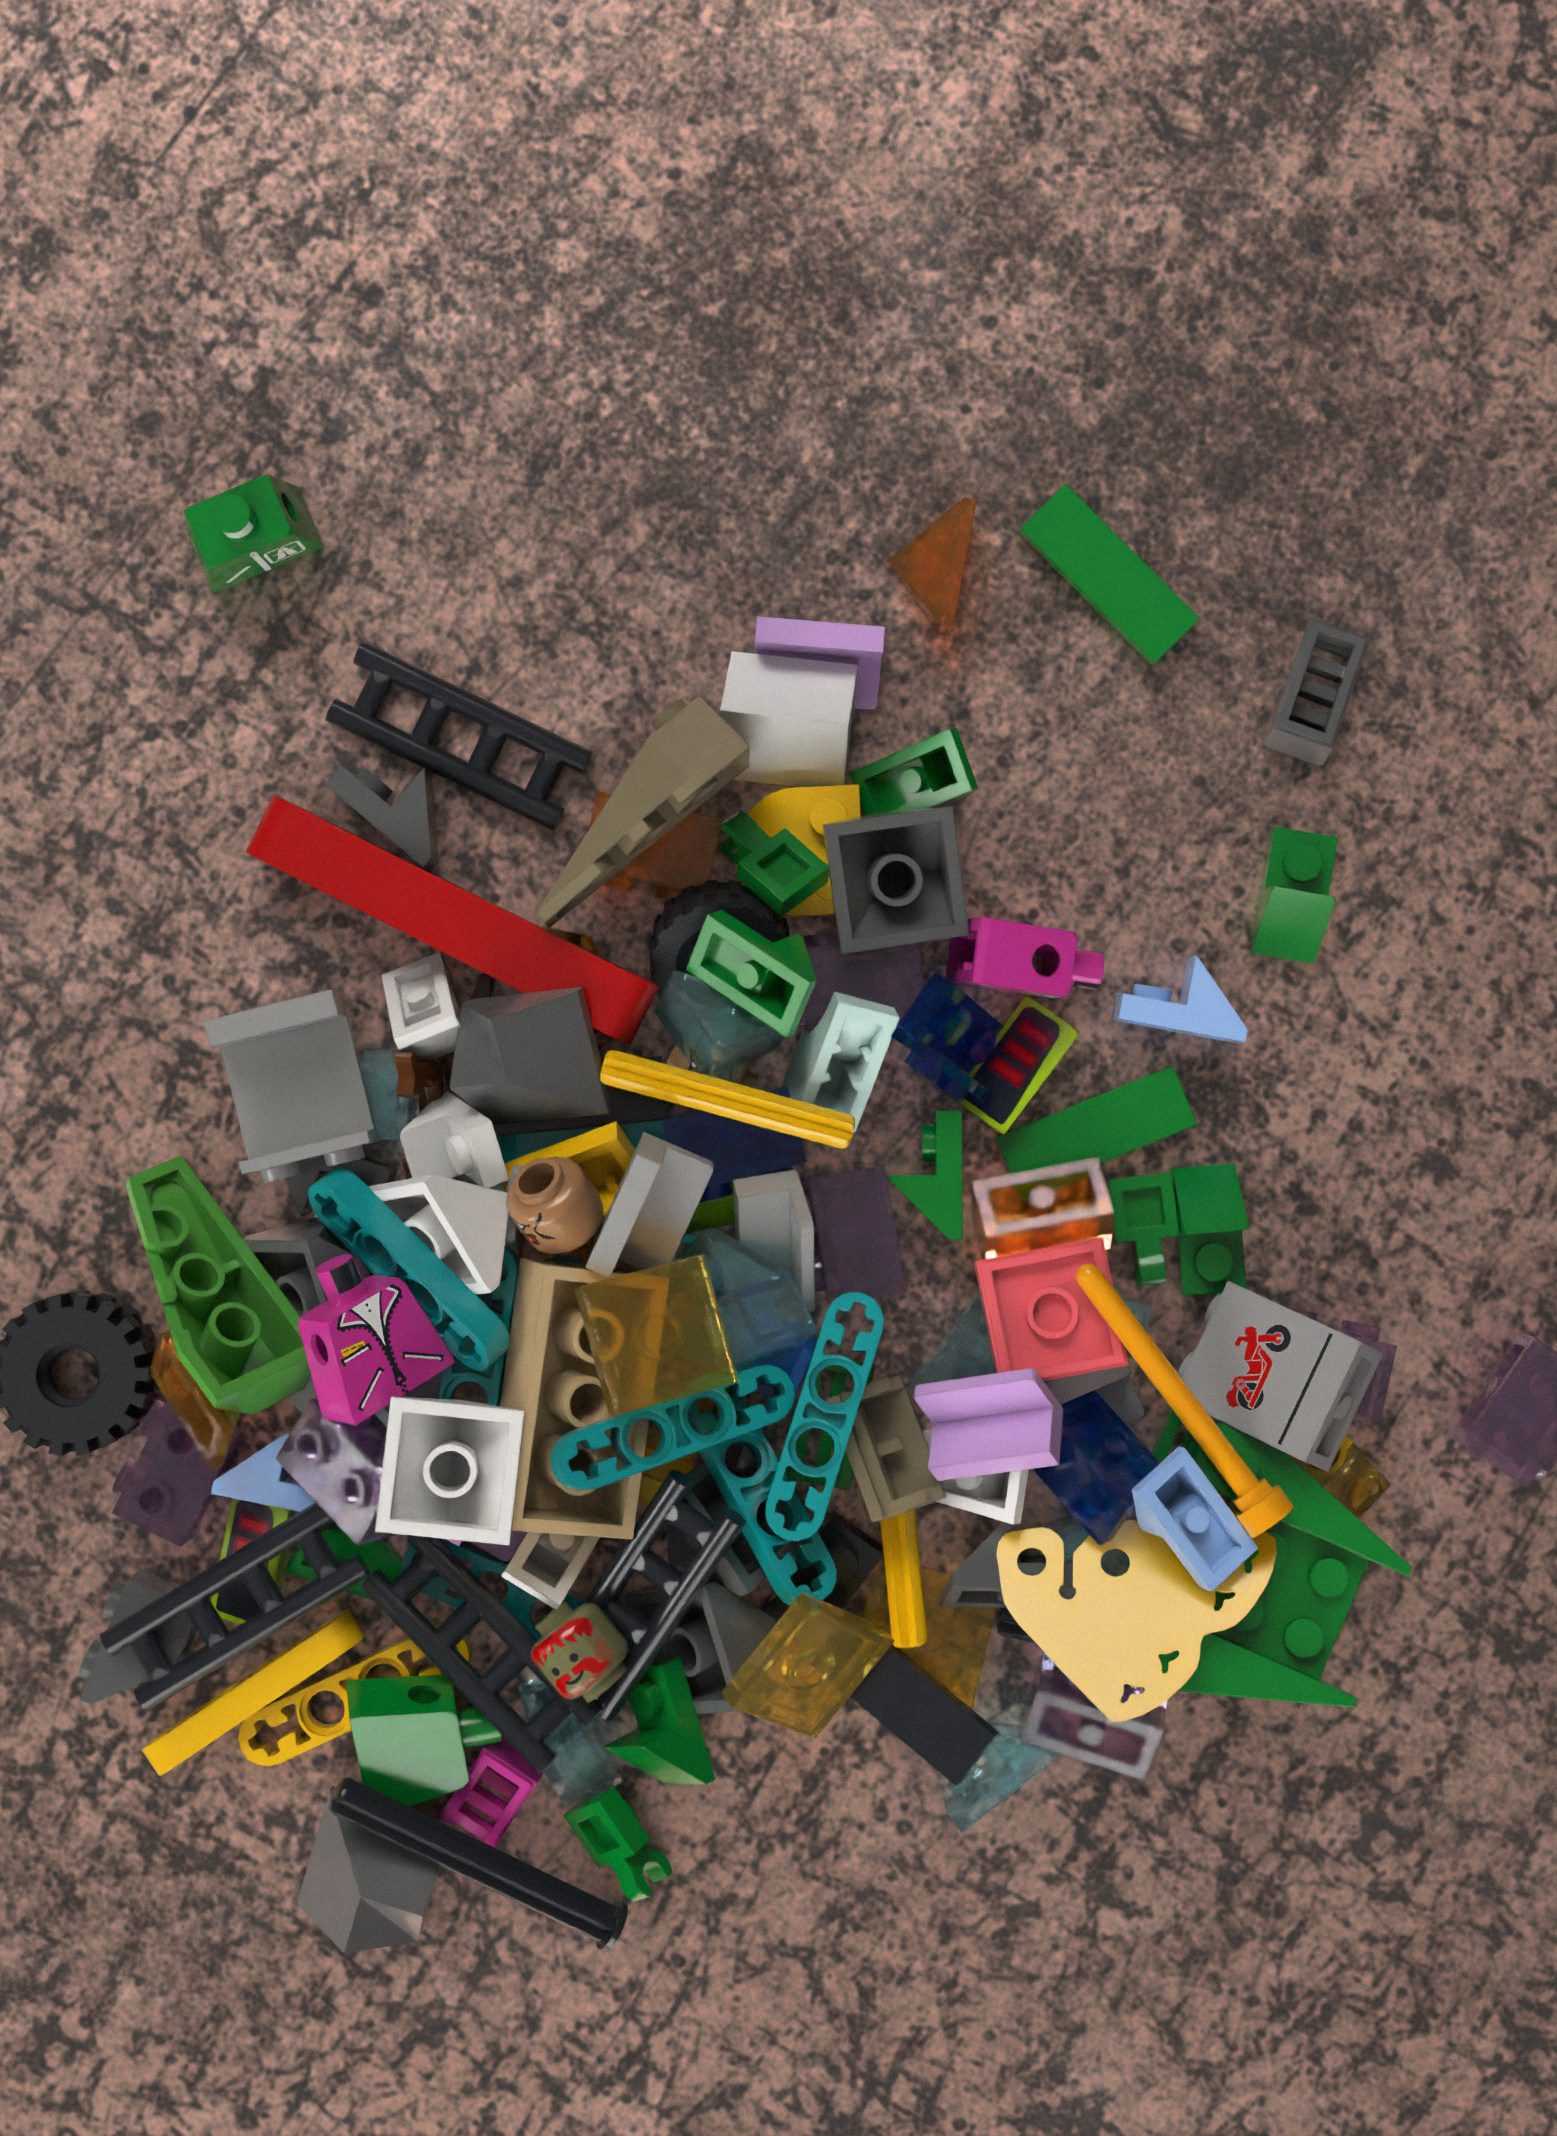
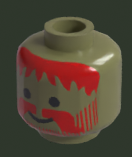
(579, 1651)

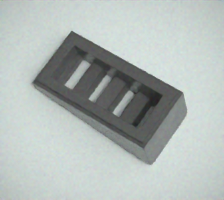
(1303, 730)

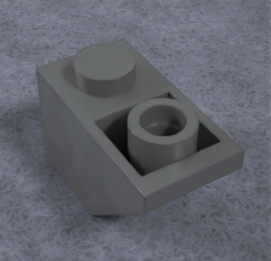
(113, 1674)

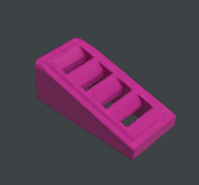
(506, 1772)

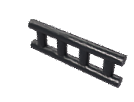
(420, 746)
(679, 1586)
(221, 1643)
(440, 1648)

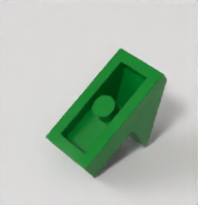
(917, 777)
(1294, 895)
(758, 975)
(940, 1192)
(1209, 1228)
(669, 1733)

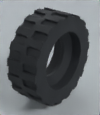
(685, 917)

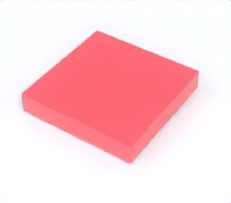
(1043, 1316)

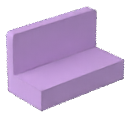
(830, 643)
(991, 1424)

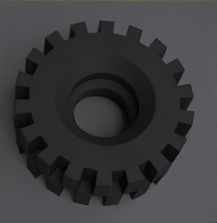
(123, 1365)

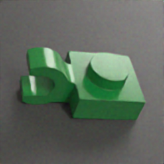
(773, 868)
(1144, 1214)
(615, 1837)

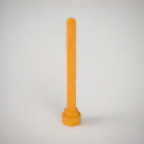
(1256, 1499)

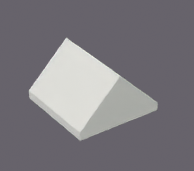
(791, 717)
(456, 1221)
(450, 1470)

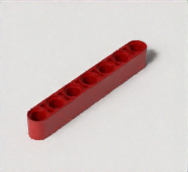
(447, 916)

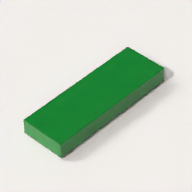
(1108, 575)
(1101, 1125)

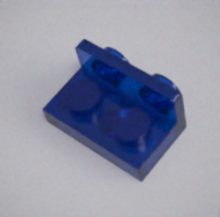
(948, 1038)
(733, 1147)
(1097, 1466)

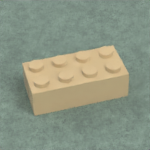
(558, 1387)

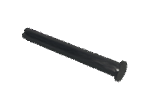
(479, 1862)

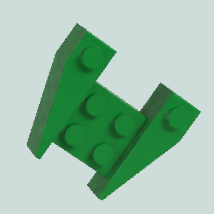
(1316, 1572)

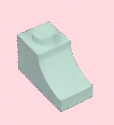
(842, 1055)

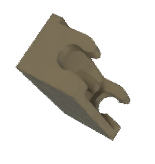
(890, 1451)

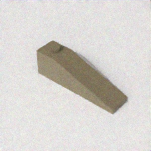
(668, 780)

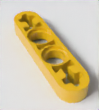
(253, 1692)
(278, 1712)

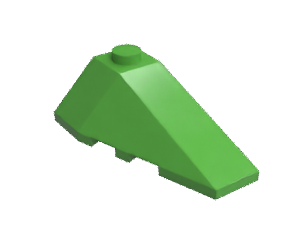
(217, 1297)

